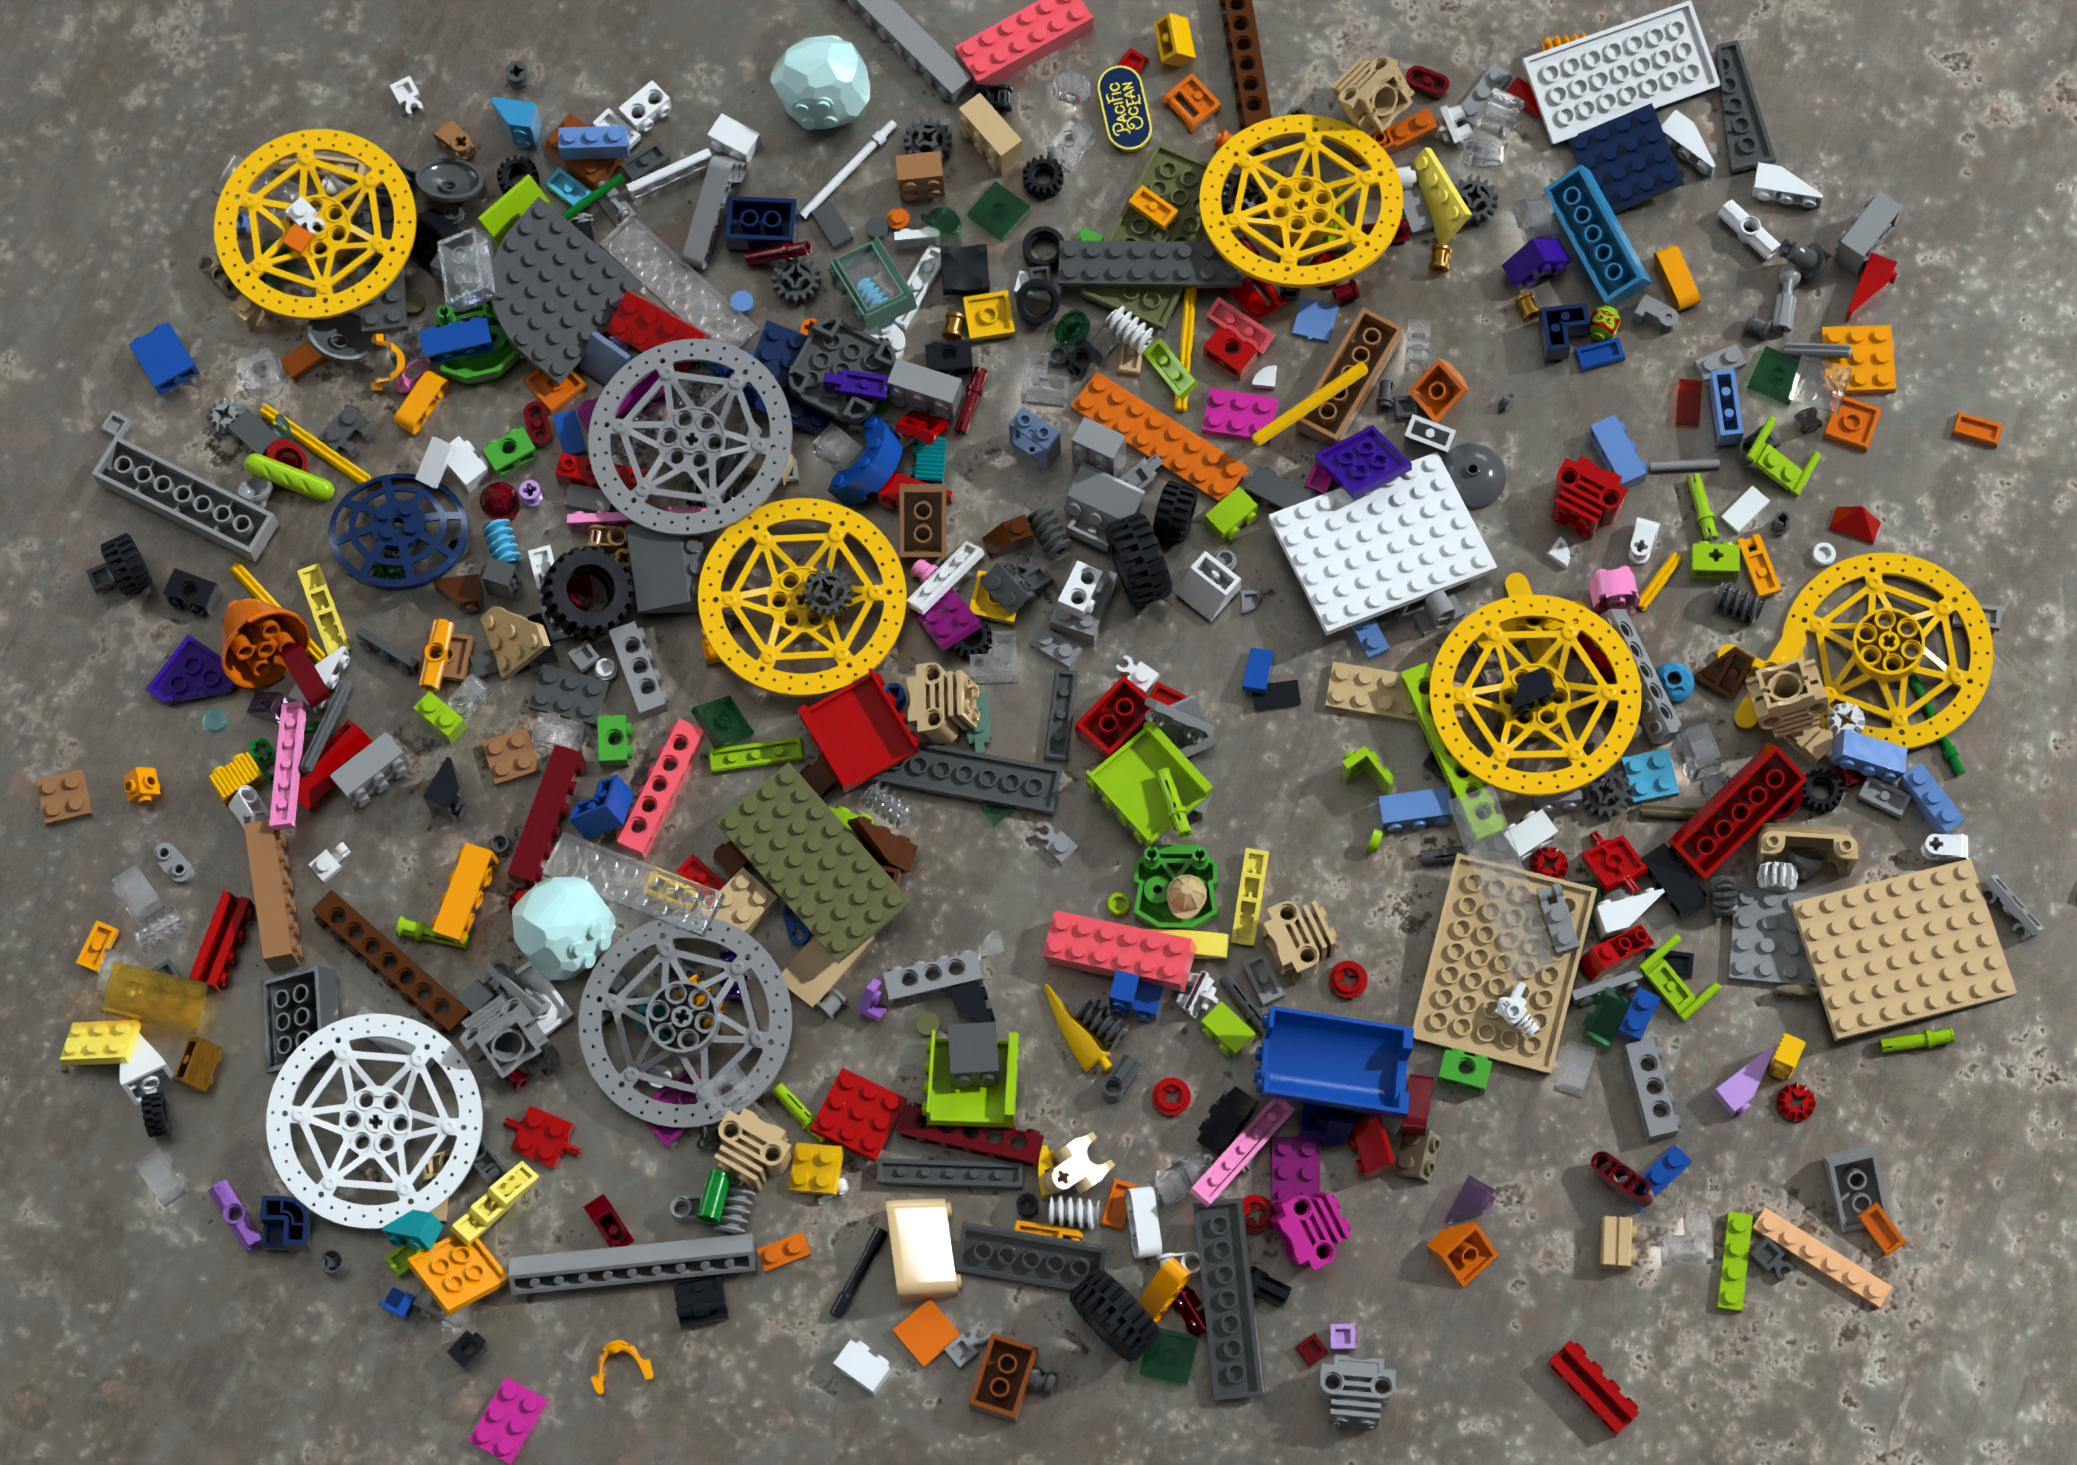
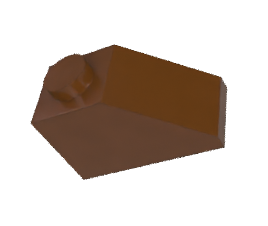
(1008, 537)
(462, 591)

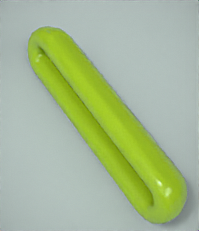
(289, 477)

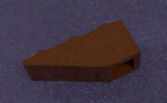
(883, 845)

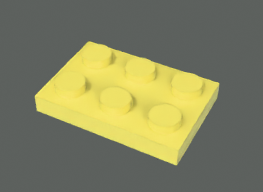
(100, 1042)

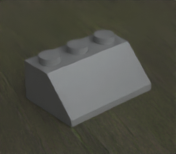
(1102, 497)

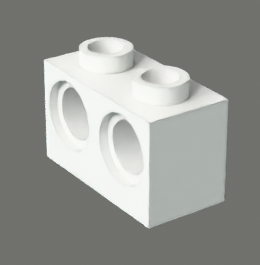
(641, 105)
(1077, 589)

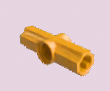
(439, 642)

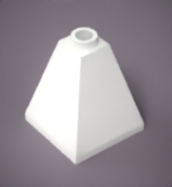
(145, 1072)

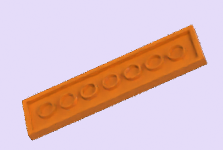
(1153, 433)

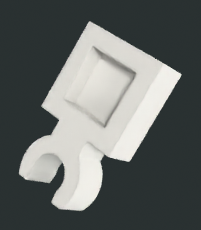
(407, 94)
(304, 214)
(1139, 675)

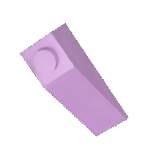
(1740, 1089)

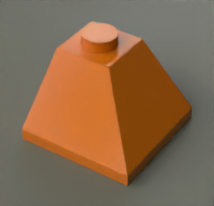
(1439, 389)
(1462, 1251)

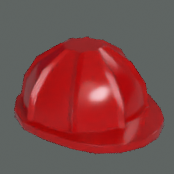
(287, 453)

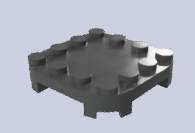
(831, 349)

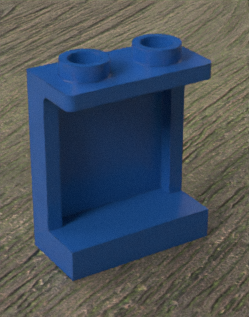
(164, 358)

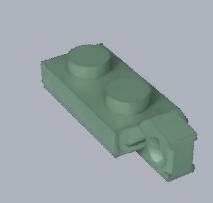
(982, 734)

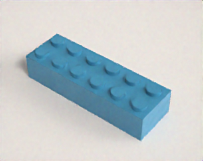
(1597, 236)

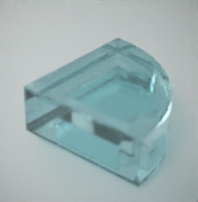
(281, 427)

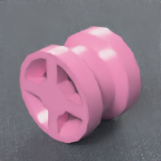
(923, 569)

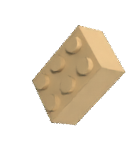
(990, 134)
(745, 903)

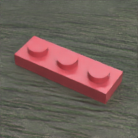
(1241, 324)

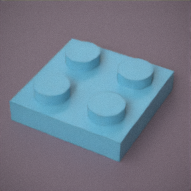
(1650, 776)

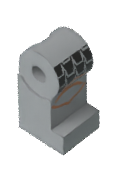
(1656, 313)

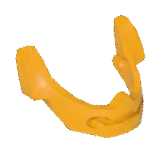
(379, 340)
(614, 1347)

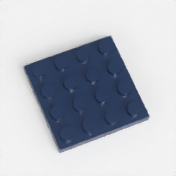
(1628, 158)
(777, 352)

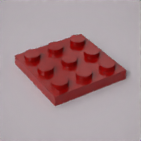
(858, 1115)

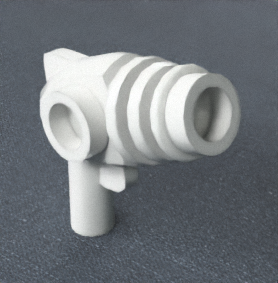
(1514, 1011)

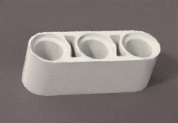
(1143, 1222)

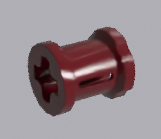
(1345, 291)
(1849, 777)
(517, 1079)

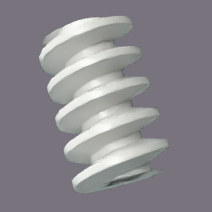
(1129, 330)
(1073, 1212)

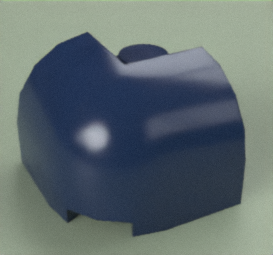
(1325, 1123)
(284, 1224)

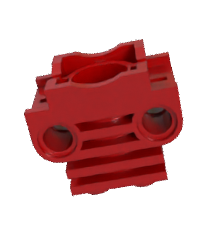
(1587, 497)

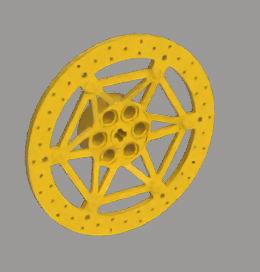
(1300, 208)
(342, 302)
(829, 514)
(1978, 635)
(1557, 712)

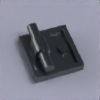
(700, 1300)

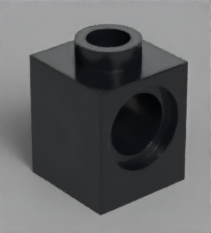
(1087, 351)
(470, 1360)

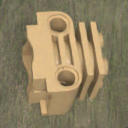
(1373, 93)
(1788, 697)
(941, 702)
(1298, 939)
(750, 1150)

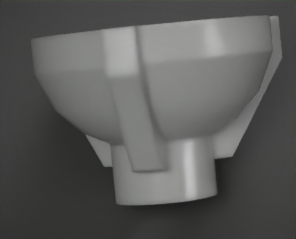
(255, 491)
(1805, 861)

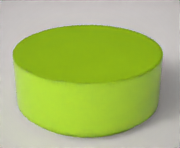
(1374, 840)
(1118, 904)

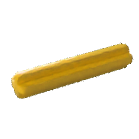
(1659, 580)

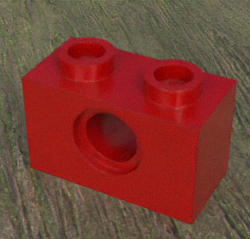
(1235, 364)

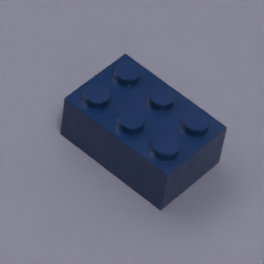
(760, 222)

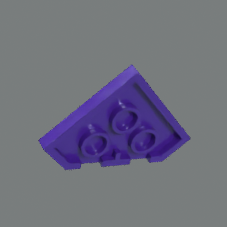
(190, 674)

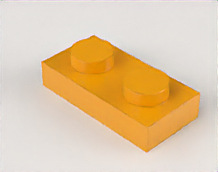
(1153, 207)
(100, 937)

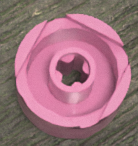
(1613, 589)

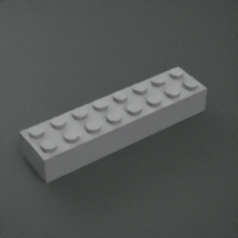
(185, 498)

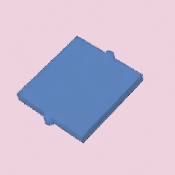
(1315, 319)

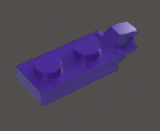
(857, 384)

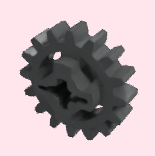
(928, 137)
(1252, 191)
(1483, 202)
(786, 276)
(818, 597)
(1616, 794)

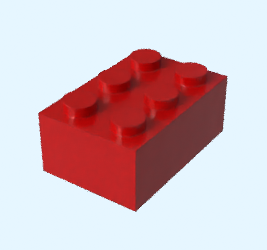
(1114, 718)

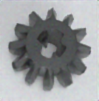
(1723, 895)

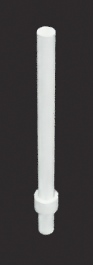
(877, 139)

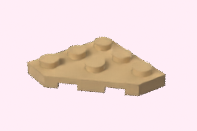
(513, 639)

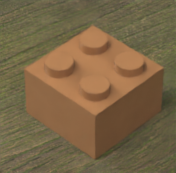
(920, 175)

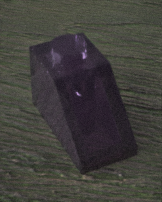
(1471, 1201)

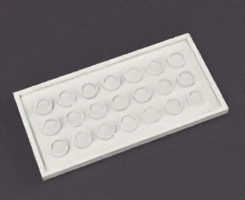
(1620, 71)

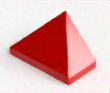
(1856, 523)

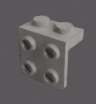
(1175, 733)

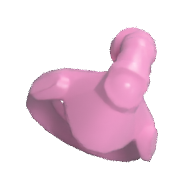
(406, 384)

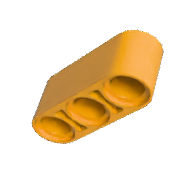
(1677, 278)
(421, 401)
(1164, 1288)

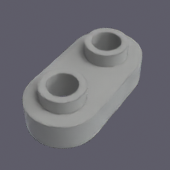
(172, 862)

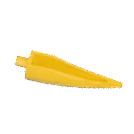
(1084, 1044)

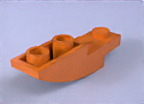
(1402, 134)

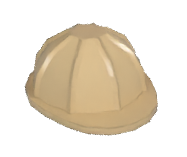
(1186, 896)

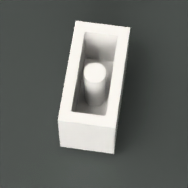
(734, 139)
(1430, 433)
(466, 466)
(1532, 833)
(863, 1367)

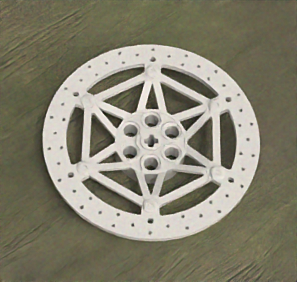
(353, 1107)

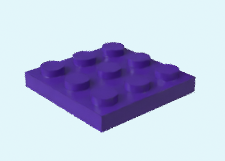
(1363, 462)

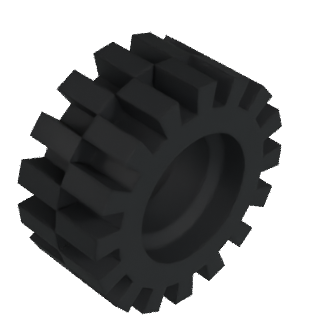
(512, 166)
(1047, 189)
(981, 647)
(1828, 779)
(155, 1114)

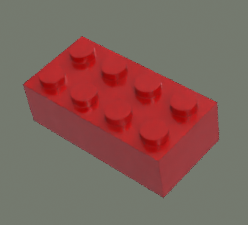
(649, 325)

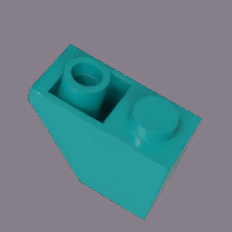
(414, 1229)

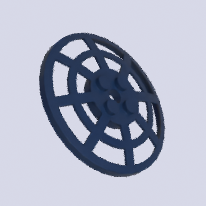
(398, 539)

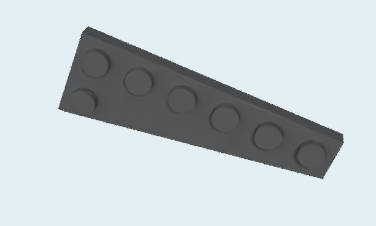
(1744, 122)

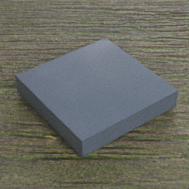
(603, 358)

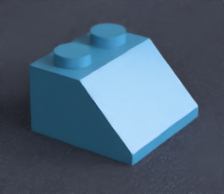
(518, 120)

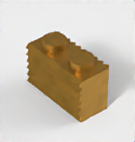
(198, 1064)

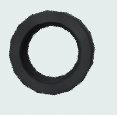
(1035, 234)
(1039, 318)

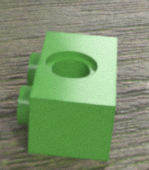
(506, 463)
(614, 727)
(1474, 1081)

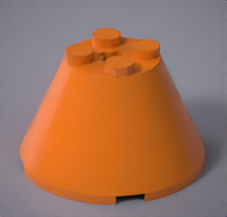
(254, 637)

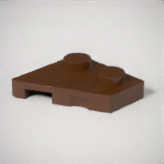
(1727, 672)

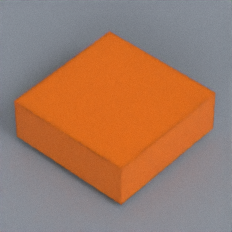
(298, 239)

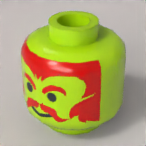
(1604, 323)

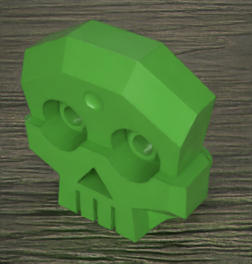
(480, 366)
(1155, 871)

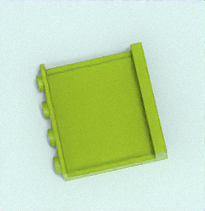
(1133, 790)
(972, 1104)

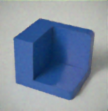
(398, 1304)

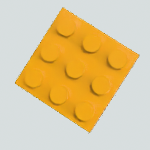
(1870, 358)
(457, 1272)

